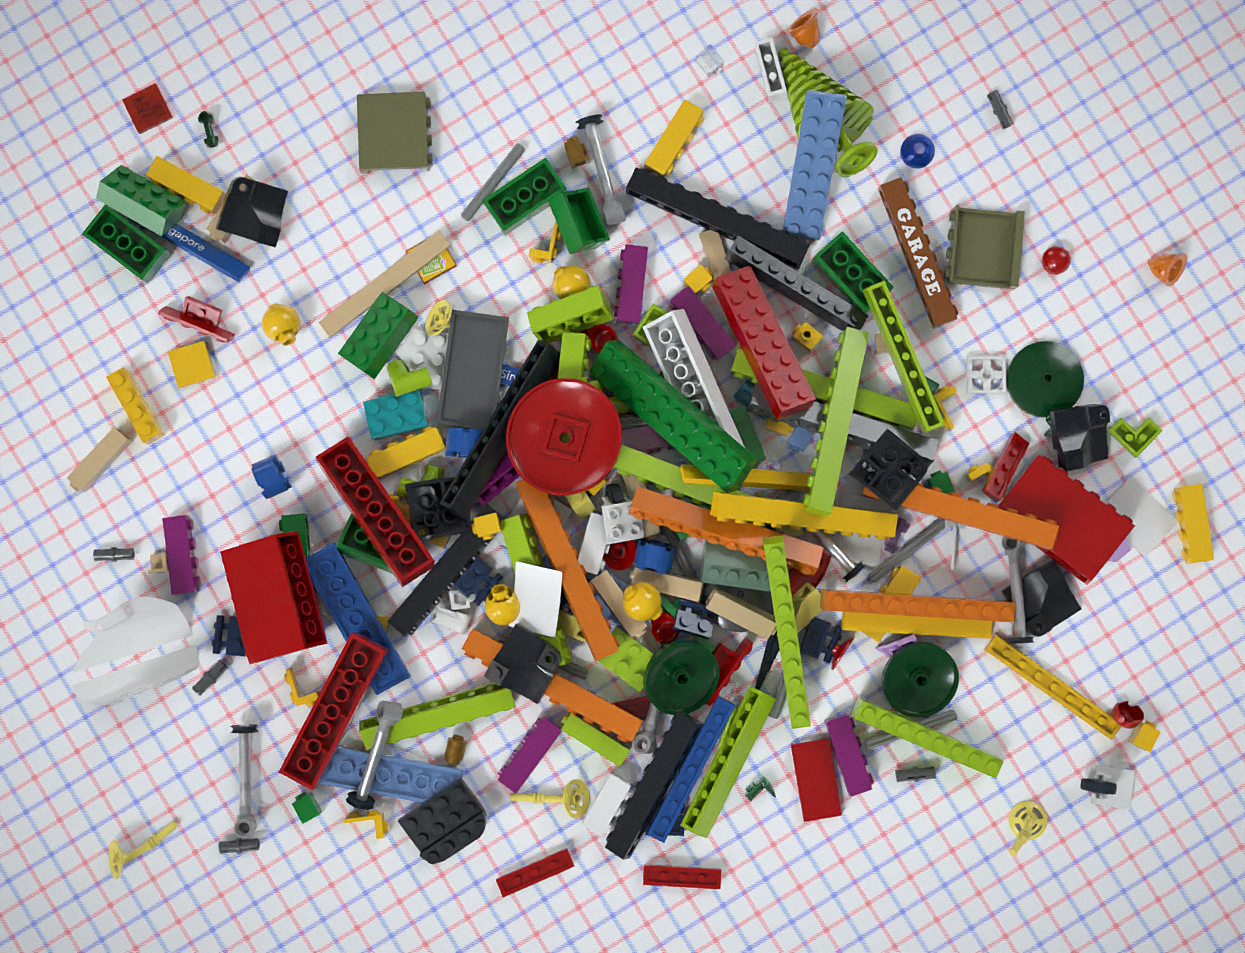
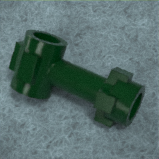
(207, 120)

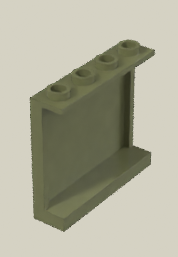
(393, 131)
(984, 248)

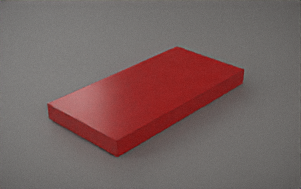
(816, 780)

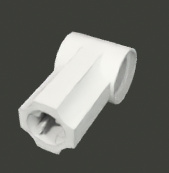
(454, 621)

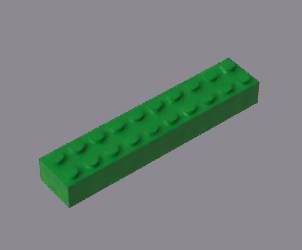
(673, 416)

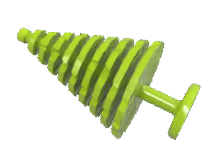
(856, 118)

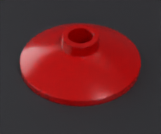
(616, 560)
(839, 651)

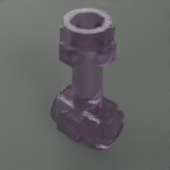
(902, 526)

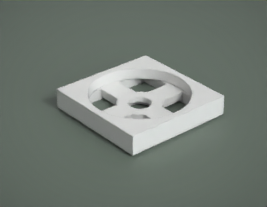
(1000, 360)

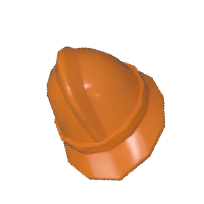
(806, 29)
(1168, 267)

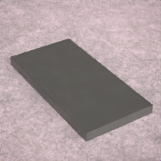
(472, 369)

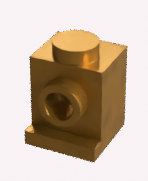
(575, 152)

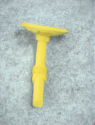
(439, 318)
(567, 799)
(1027, 823)
(118, 858)

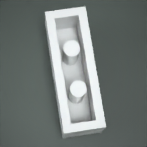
(770, 69)
(594, 545)
(607, 805)

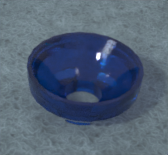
(913, 159)

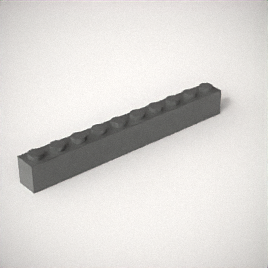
(861, 432)

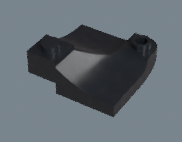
(253, 211)
(1080, 435)
(889, 469)
(428, 514)
(1045, 598)
(525, 664)

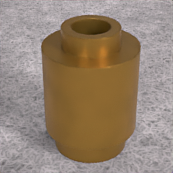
(455, 749)

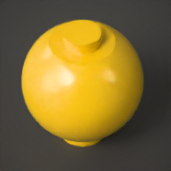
(570, 280)
(281, 323)
(642, 601)
(502, 605)

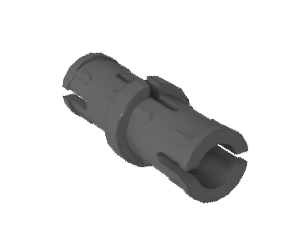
(1000, 109)
(113, 554)
(209, 677)
(915, 774)
(239, 845)

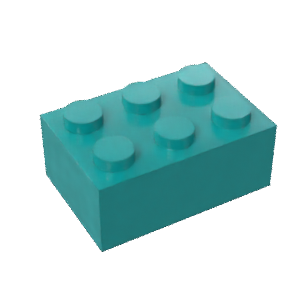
(396, 415)

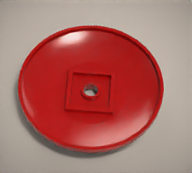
(537, 429)

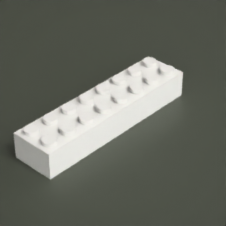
(687, 367)

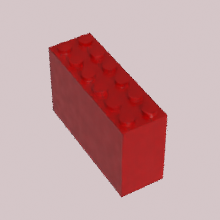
(1087, 525)
(273, 597)

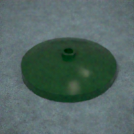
(1027, 378)
(681, 677)
(920, 679)

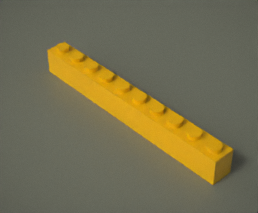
(791, 513)

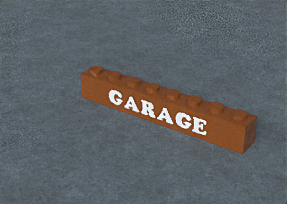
(917, 252)

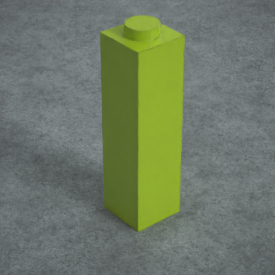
(595, 738)

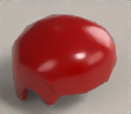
(1056, 260)
(600, 335)
(663, 630)
(1127, 715)

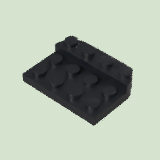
(445, 822)

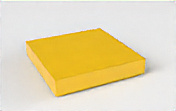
(191, 364)

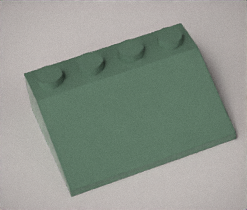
(733, 568)

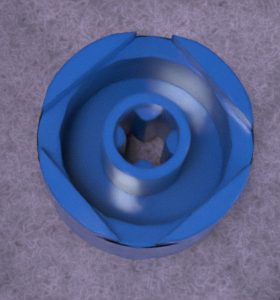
(461, 441)
(270, 476)
(654, 555)

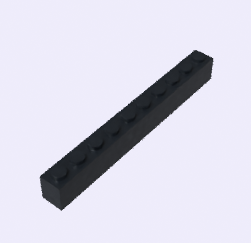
(715, 217)
(492, 442)

